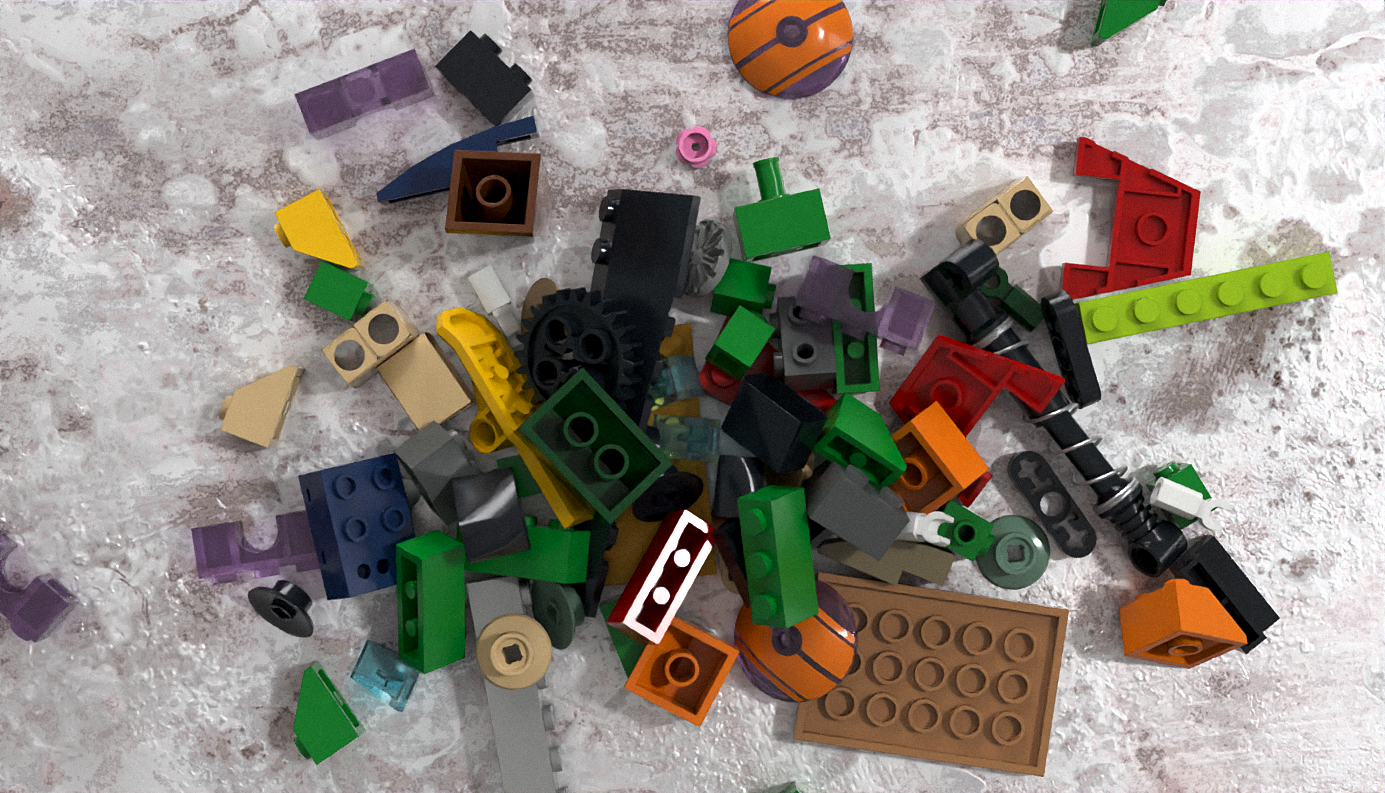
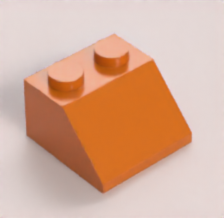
(936, 459)
(1178, 626)
(683, 670)

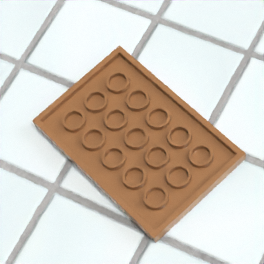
(943, 677)

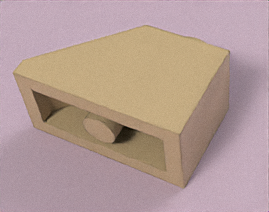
(261, 407)

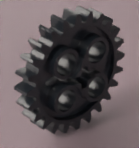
(586, 321)

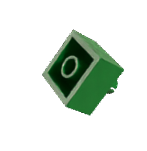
(779, 220)

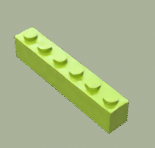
(1207, 297)

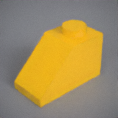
(317, 231)

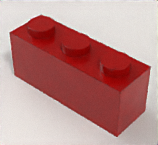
(662, 578)

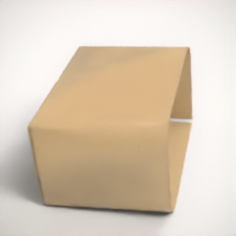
(1003, 211)
(360, 334)
(426, 383)

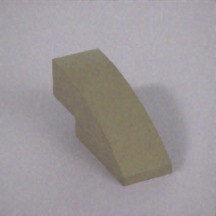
(911, 556)

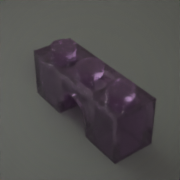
(378, 87)
(826, 296)
(224, 550)
(39, 607)

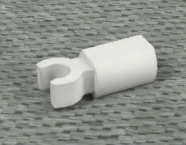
(494, 300)
(1186, 502)
(925, 527)

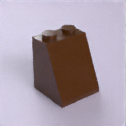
(499, 194)

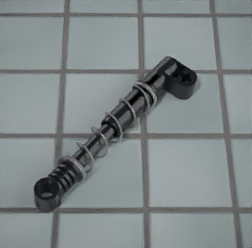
(955, 286)

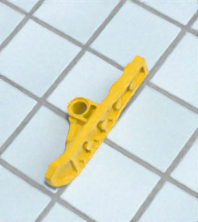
(502, 401)

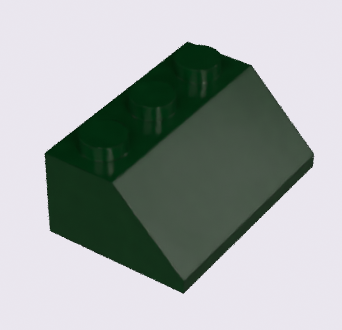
(593, 447)

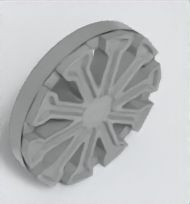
(708, 258)

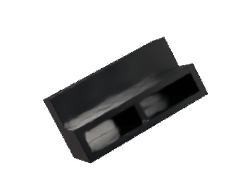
(1212, 567)

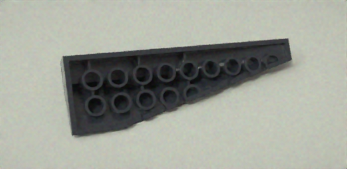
(642, 266)

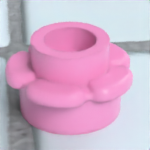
(696, 158)

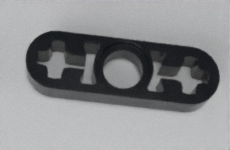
(1070, 348)
(1061, 535)

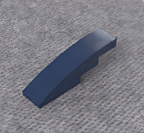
(434, 173)

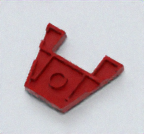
(1149, 225)
(965, 385)

